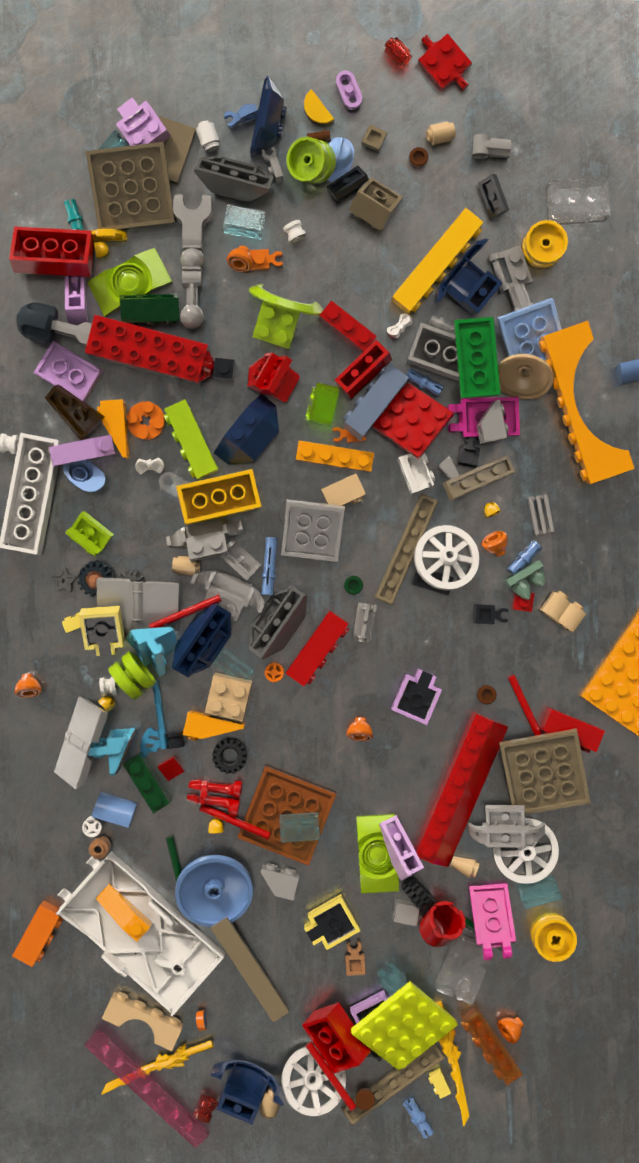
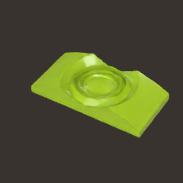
(136, 276)
(374, 860)

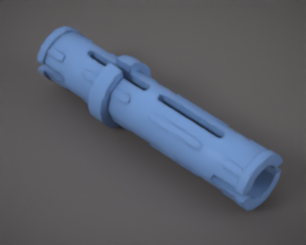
(267, 588)

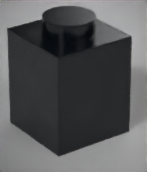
(224, 370)

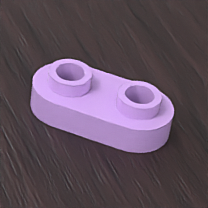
(349, 91)

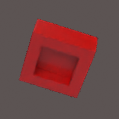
(523, 604)

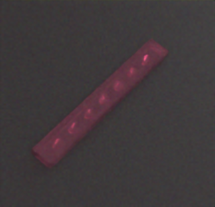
(146, 1088)

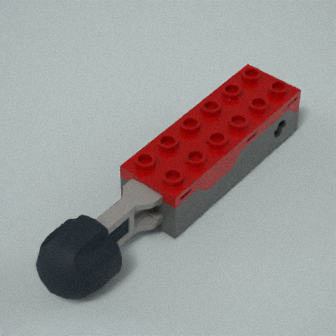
(122, 344)

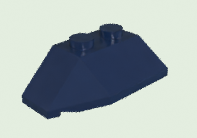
(268, 119)
(249, 433)
(202, 640)

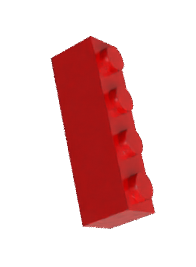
(317, 647)

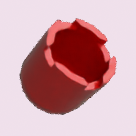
(442, 924)

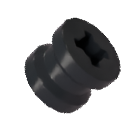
(174, 739)

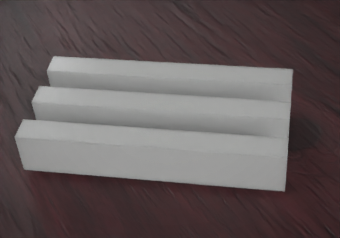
(541, 516)

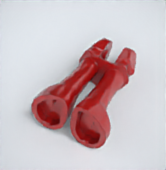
(204, 798)

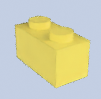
(71, 624)
(440, 1084)

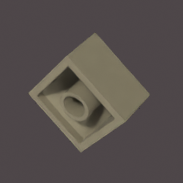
(375, 203)

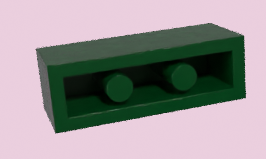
(149, 308)
(147, 782)

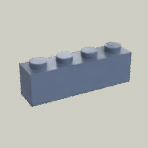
(375, 401)

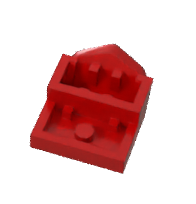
(273, 376)

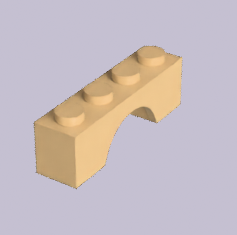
(165, 1028)

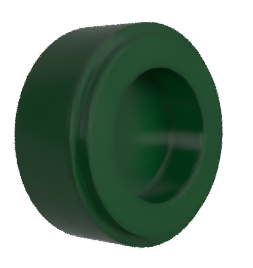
(353, 585)

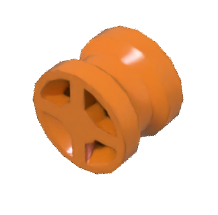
(274, 675)

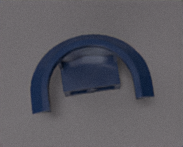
(468, 283)
(245, 1089)

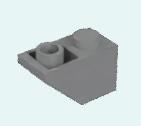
(492, 425)
(281, 882)

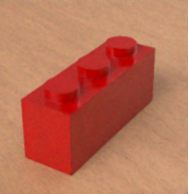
(347, 327)
(363, 369)
(588, 735)

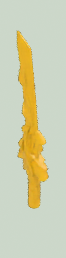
(453, 1055)
(165, 1061)

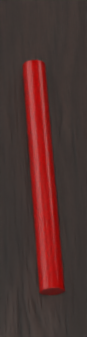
(186, 612)
(525, 706)
(235, 821)
(331, 1076)

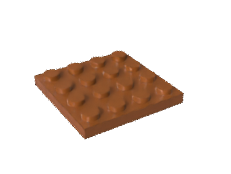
(283, 795)

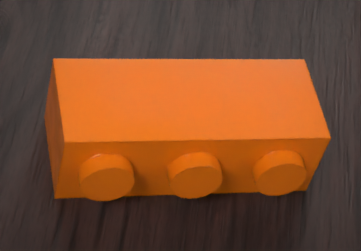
(38, 934)

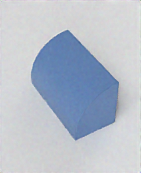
(627, 372)
(114, 809)

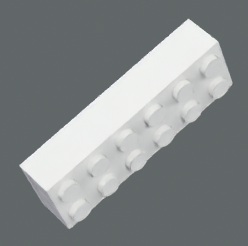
(30, 495)

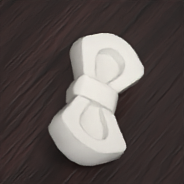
(404, 321)
(142, 466)

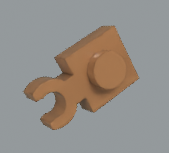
(355, 961)

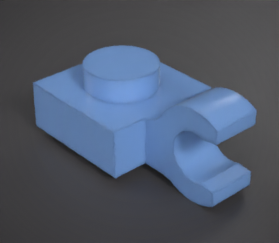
(244, 115)

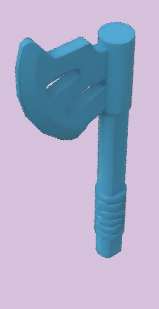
(161, 726)

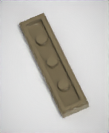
(478, 477)

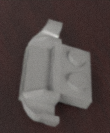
(205, 539)
(233, 591)
(506, 828)

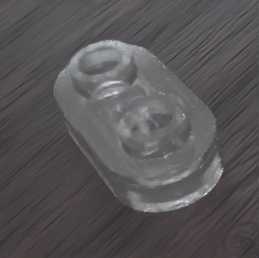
(176, 482)

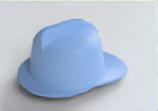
(344, 156)
(84, 475)

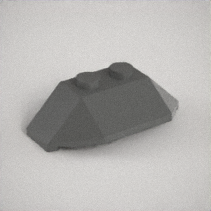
(233, 178)
(277, 622)

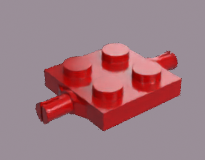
(445, 62)

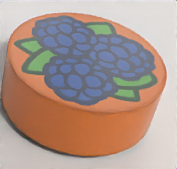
(201, 1020)

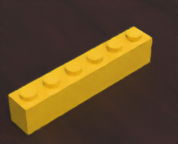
(436, 262)

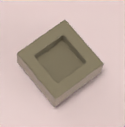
(374, 138)

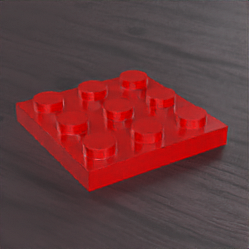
(413, 420)

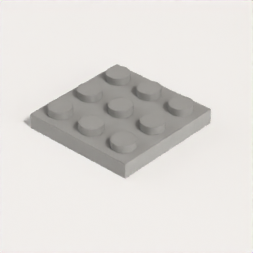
(312, 530)

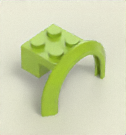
(279, 317)

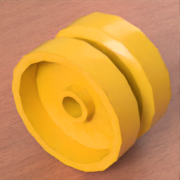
(554, 241)
(555, 948)

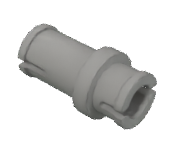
(440, 324)

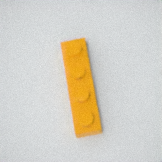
(334, 456)

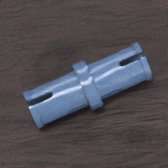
(424, 382)
(524, 557)
(418, 1118)

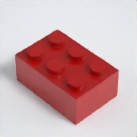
(333, 1037)

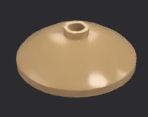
(525, 376)

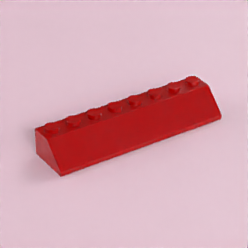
(460, 790)

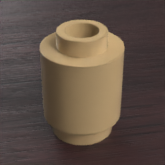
(441, 133)
(183, 566)
(267, 1107)

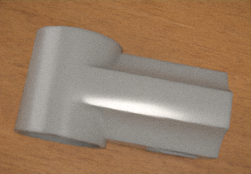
(486, 146)
(519, 297)

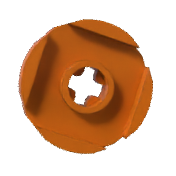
(143, 431)

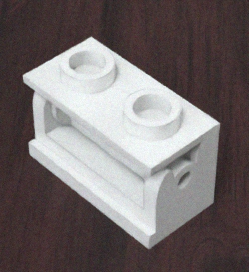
(416, 472)

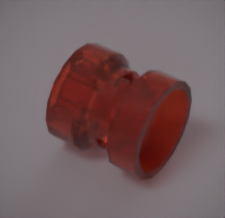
(205, 1108)

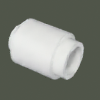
(208, 136)

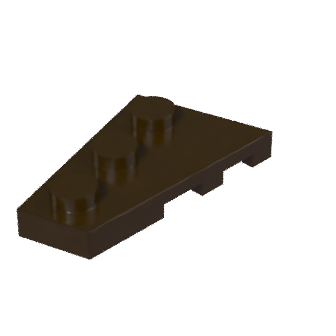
(76, 413)

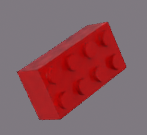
(52, 251)

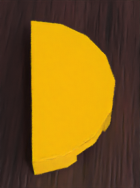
(316, 110)
(105, 235)

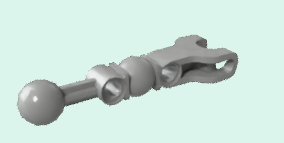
(192, 257)

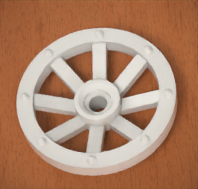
(443, 560)
(532, 856)
(316, 1084)

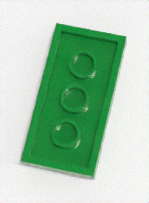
(477, 357)

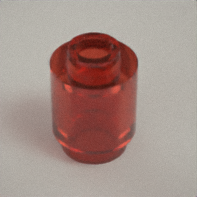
(398, 51)

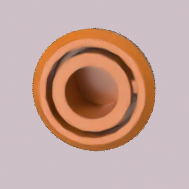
(240, 259)
(496, 543)
(27, 687)
(359, 730)
(511, 1029)

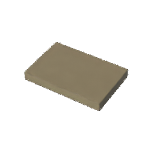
(177, 147)

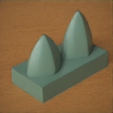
(519, 582)

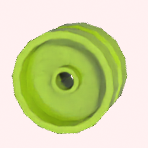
(311, 160)
(132, 675)

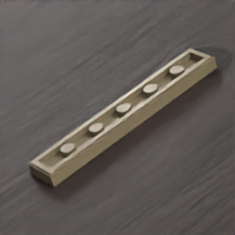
(405, 550)
(250, 969)
(396, 1081)

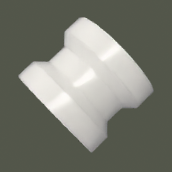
(294, 231)
(9, 443)
(108, 686)
(89, 826)

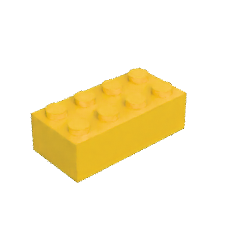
(218, 497)

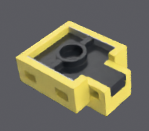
(102, 629)
(331, 923)

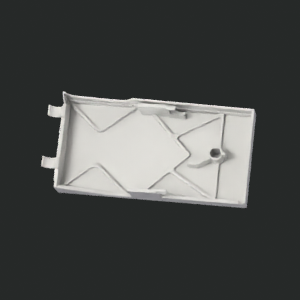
(169, 956)

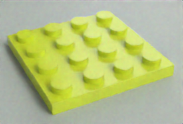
(404, 1026)

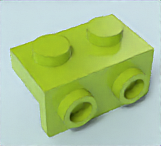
(89, 534)

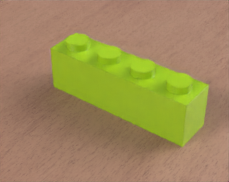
(191, 439)

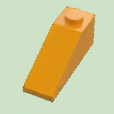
(116, 423)
(204, 725)
(124, 912)

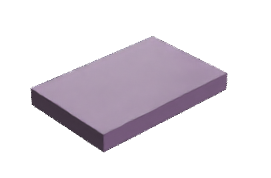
(68, 370)

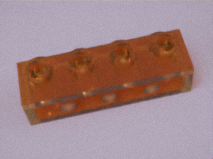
(491, 1044)

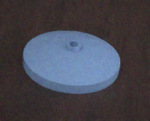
(213, 889)

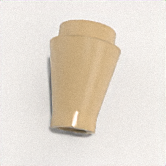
(465, 866)

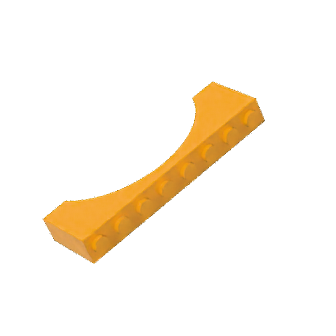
(563, 354)

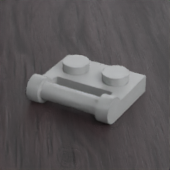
(515, 266)

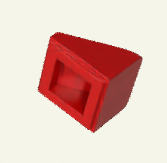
(171, 768)

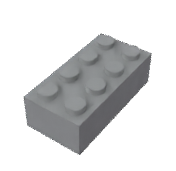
(434, 352)

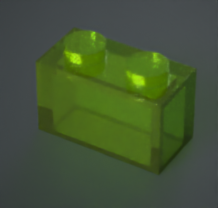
(323, 404)

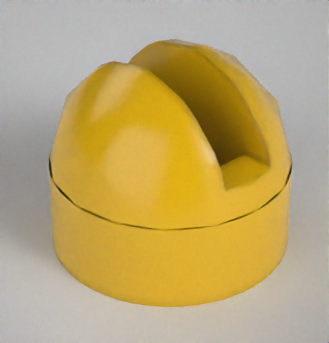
(101, 249)
(491, 509)
(107, 703)
(215, 826)

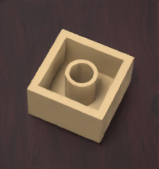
(228, 696)

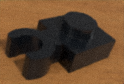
(469, 453)
(486, 614)

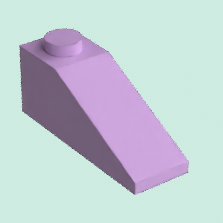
(76, 300)
(81, 450)
(400, 848)

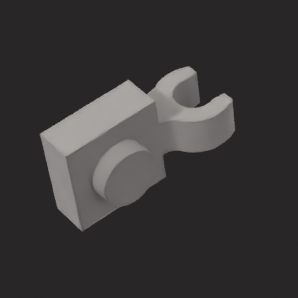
(274, 169)

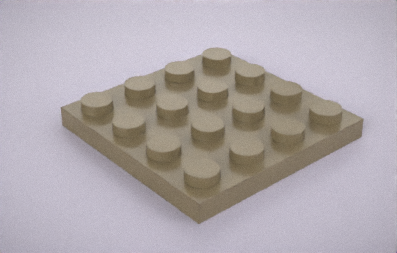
(130, 186)
(545, 771)

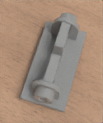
(364, 622)

